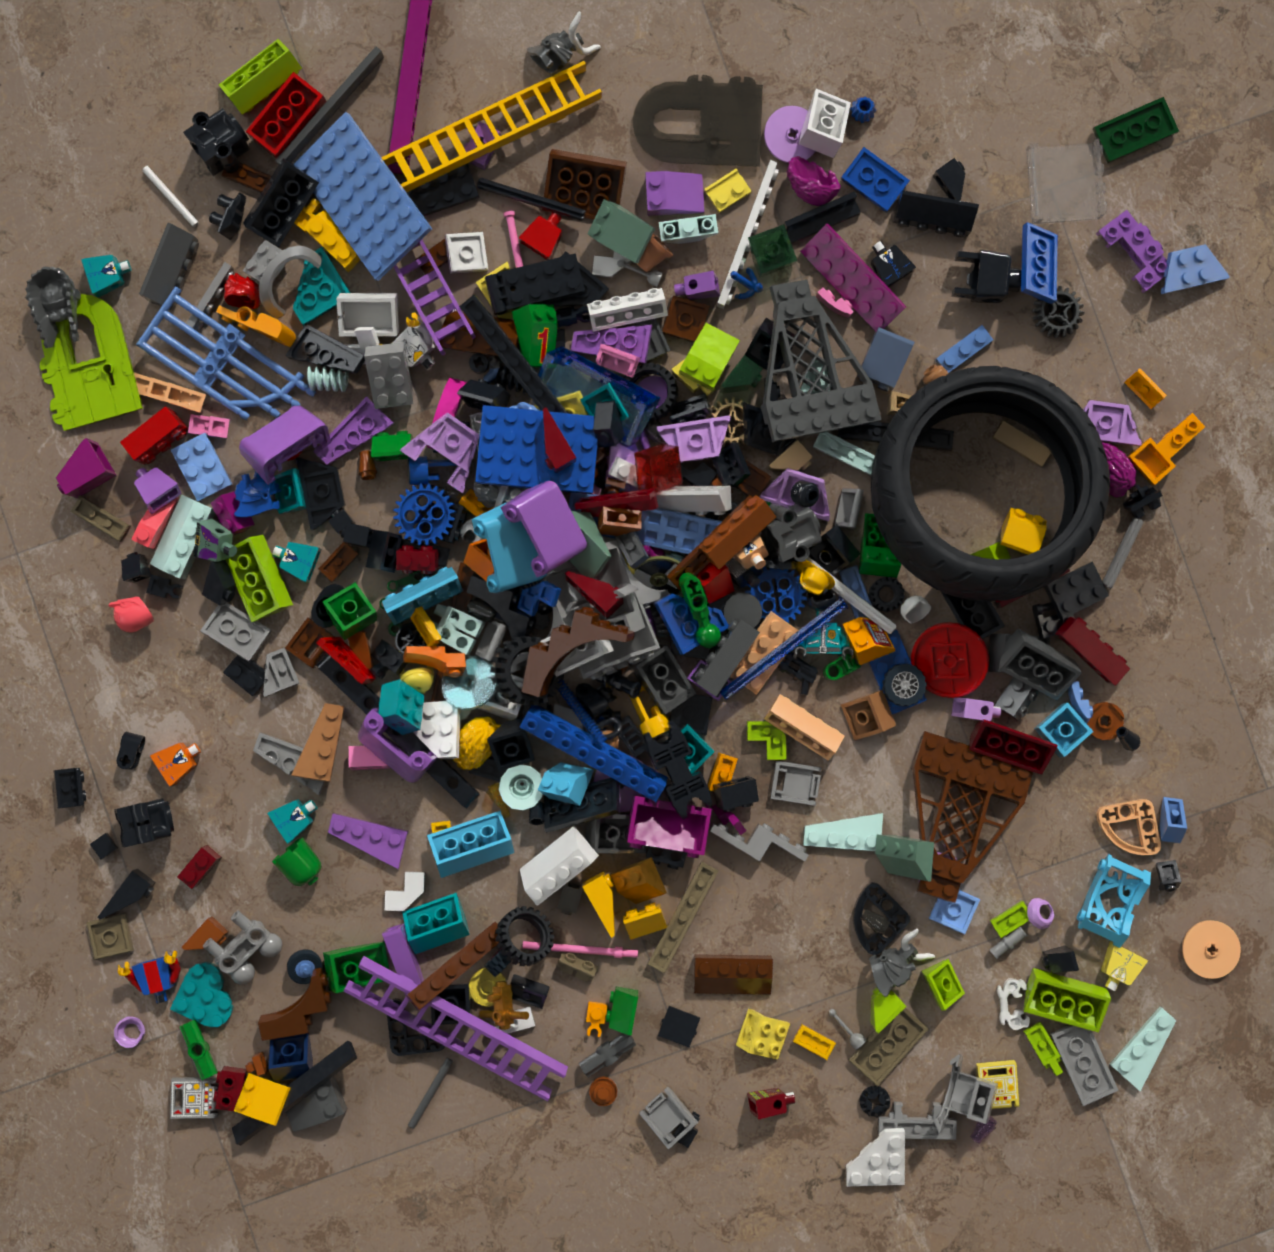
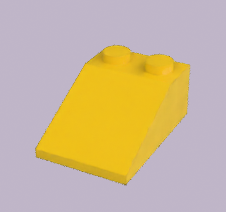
(600, 893)

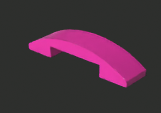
(449, 399)

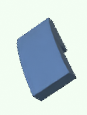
(1080, 706)

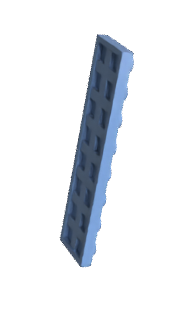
(666, 527)

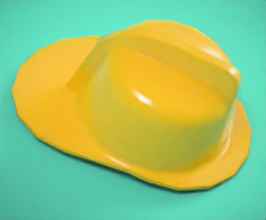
(813, 578)

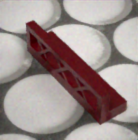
(633, 500)

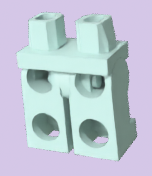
(451, 624)

